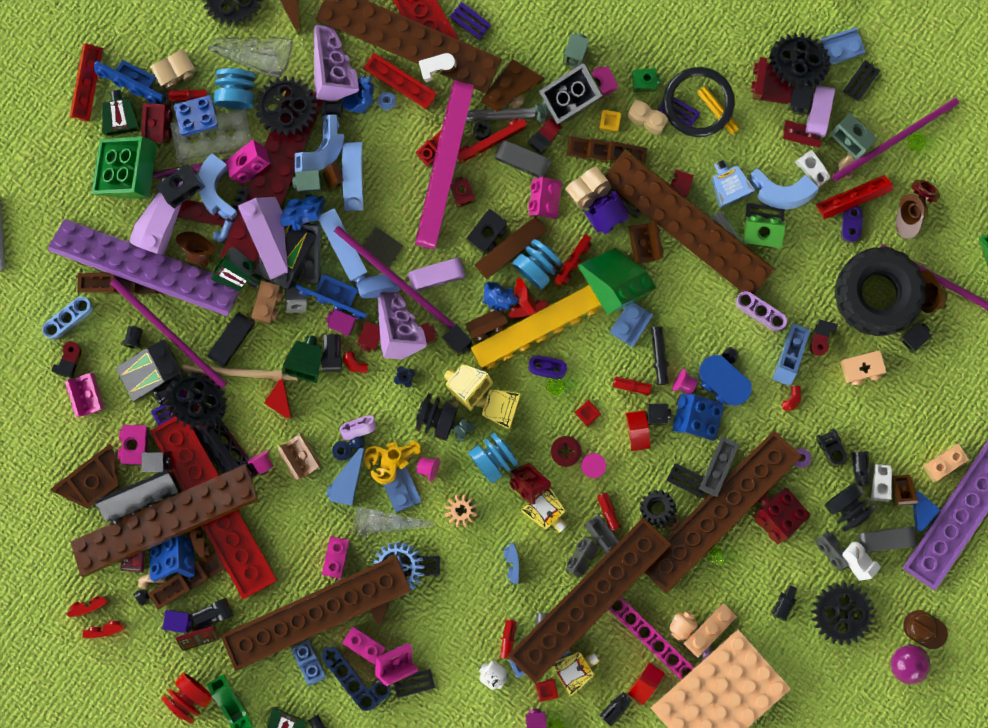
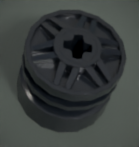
(436, 416)
(850, 506)

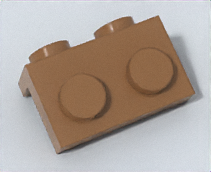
(299, 457)

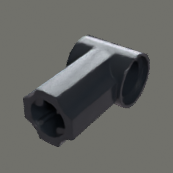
(332, 359)
(216, 612)

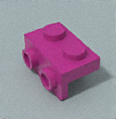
(545, 197)
(84, 395)
(395, 665)

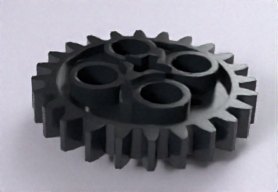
(216, 9)
(799, 55)
(274, 118)
(195, 401)
(853, 627)

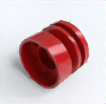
(185, 700)

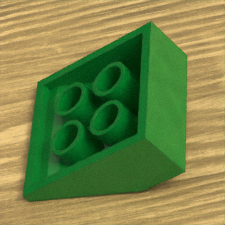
(124, 167)
(616, 280)

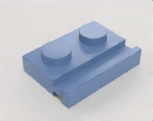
(843, 45)
(631, 324)
(402, 491)

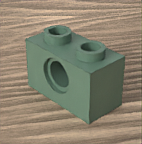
(575, 50)
(853, 136)
(307, 182)

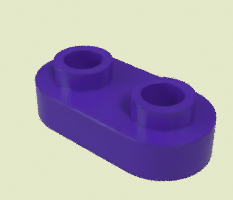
(852, 222)
(547, 367)

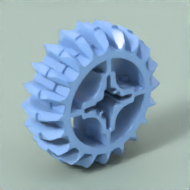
(413, 557)

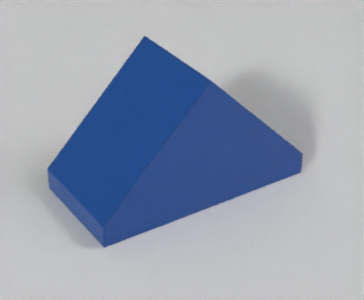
(923, 512)

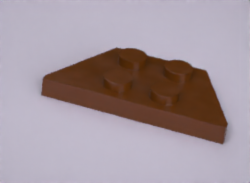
(91, 480)

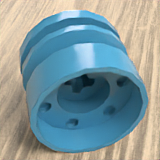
(234, 88)
(538, 263)
(493, 458)

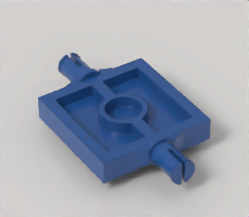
(302, 211)

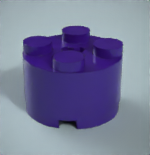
(607, 212)

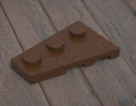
(510, 84)

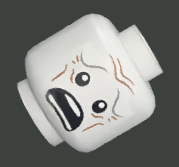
(493, 675)

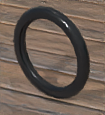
(692, 131)

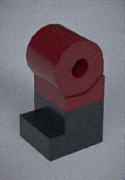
(545, 136)
(820, 337)
(69, 360)

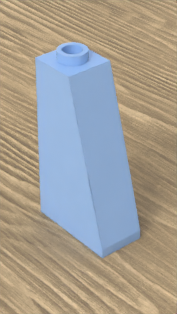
(346, 254)

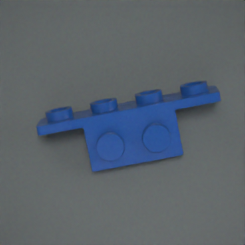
(131, 78)
(336, 293)

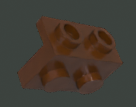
(645, 242)
(486, 324)

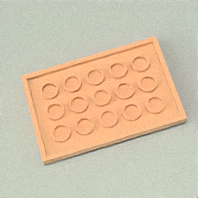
(723, 690)

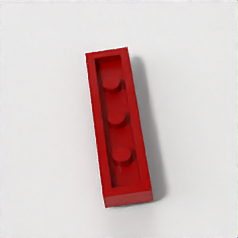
(400, 81)
(85, 83)
(515, 127)
(854, 197)

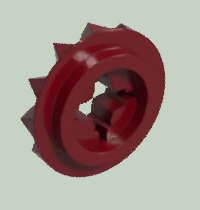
(926, 190)
(572, 444)

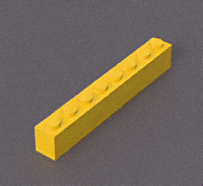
(536, 327)

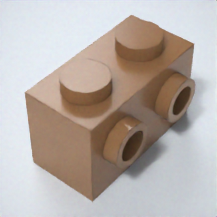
(266, 303)

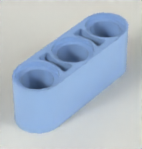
(58, 319)

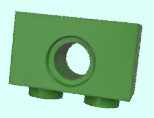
(773, 238)

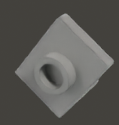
(294, 301)

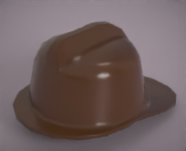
(910, 215)
(196, 247)
(935, 294)
(925, 629)

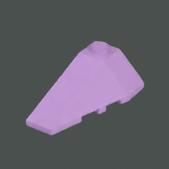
(332, 69)
(155, 225)
(264, 225)
(398, 330)

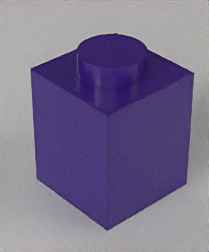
(177, 621)

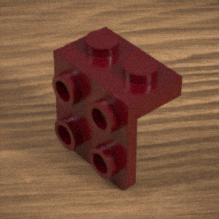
(768, 87)
(781, 516)

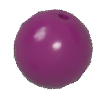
(910, 664)

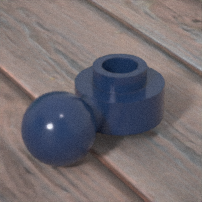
(357, 442)

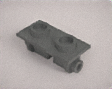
(602, 533)
(827, 544)
(585, 549)

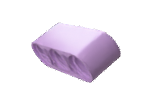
(820, 110)
(436, 274)
(756, 302)

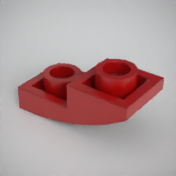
(428, 150)
(526, 298)
(518, 312)
(82, 608)
(108, 629)

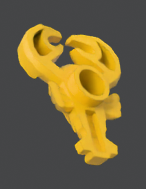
(390, 460)

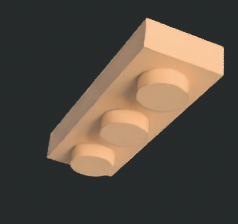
(710, 630)

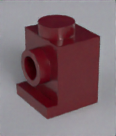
(682, 182)
(465, 198)

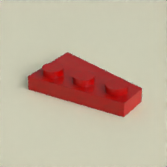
(572, 263)

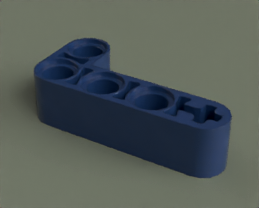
(353, 676)

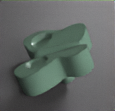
(542, 112)
(462, 427)

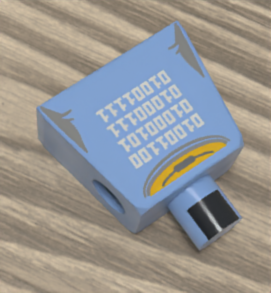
(730, 184)

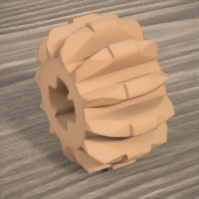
(457, 505)

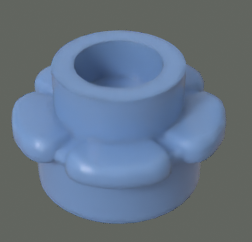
(386, 105)

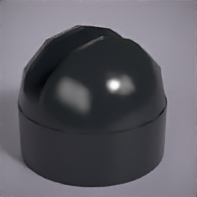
(730, 351)
(141, 596)

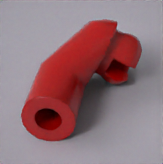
(352, 364)
(794, 400)

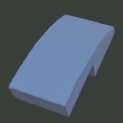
(374, 285)
(512, 557)
(308, 663)

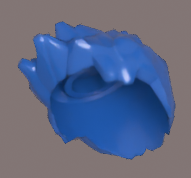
(361, 100)
(497, 297)

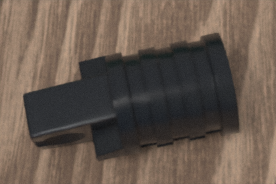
(861, 467)
(784, 604)
(616, 709)

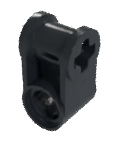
(831, 446)

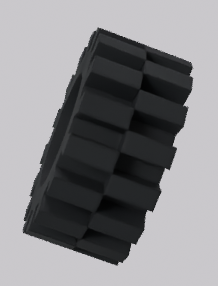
(668, 513)

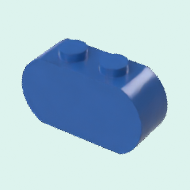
(724, 381)

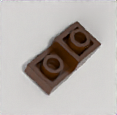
(333, 177)
(200, 545)

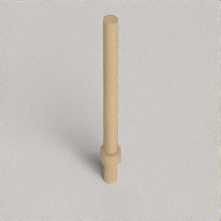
(276, 375)

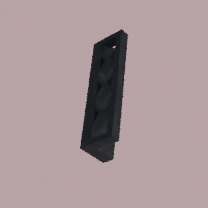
(220, 451)

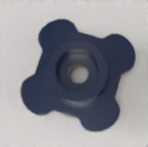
(409, 375)

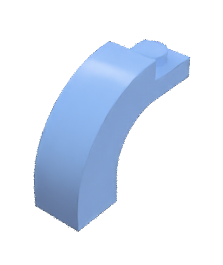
(326, 152)
(210, 174)
(352, 175)
(783, 197)

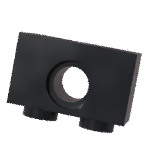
(191, 185)
(488, 221)

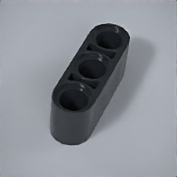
(231, 339)

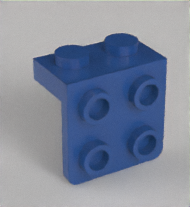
(196, 115)
(698, 416)
(172, 557)

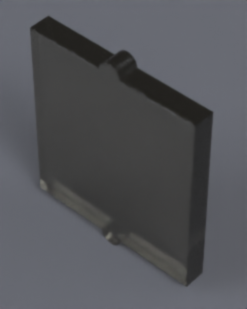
(382, 246)

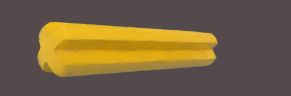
(716, 108)

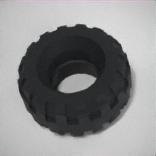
(907, 283)

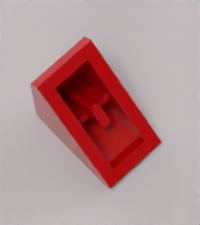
(279, 400)
(638, 430)
(646, 683)

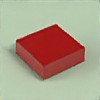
(587, 413)
(546, 690)

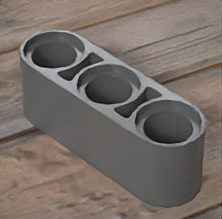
(523, 159)
(887, 539)

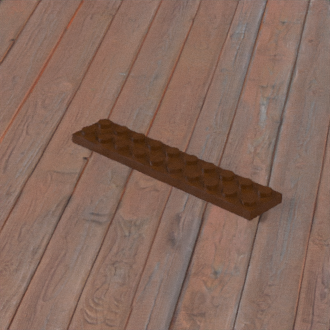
(409, 39)
(688, 223)
(721, 513)
(164, 520)
(588, 600)
(316, 613)

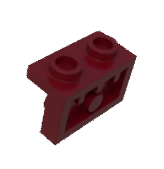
(156, 122)
(797, 132)
(528, 482)

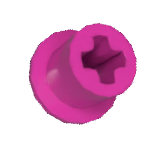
(684, 382)
(261, 462)
(593, 465)
(428, 467)

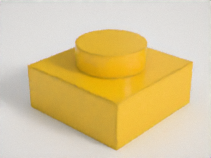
(610, 121)

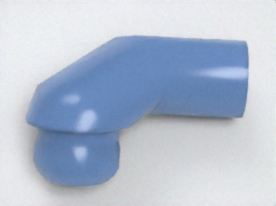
(223, 235)

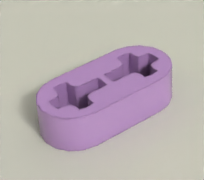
(358, 427)

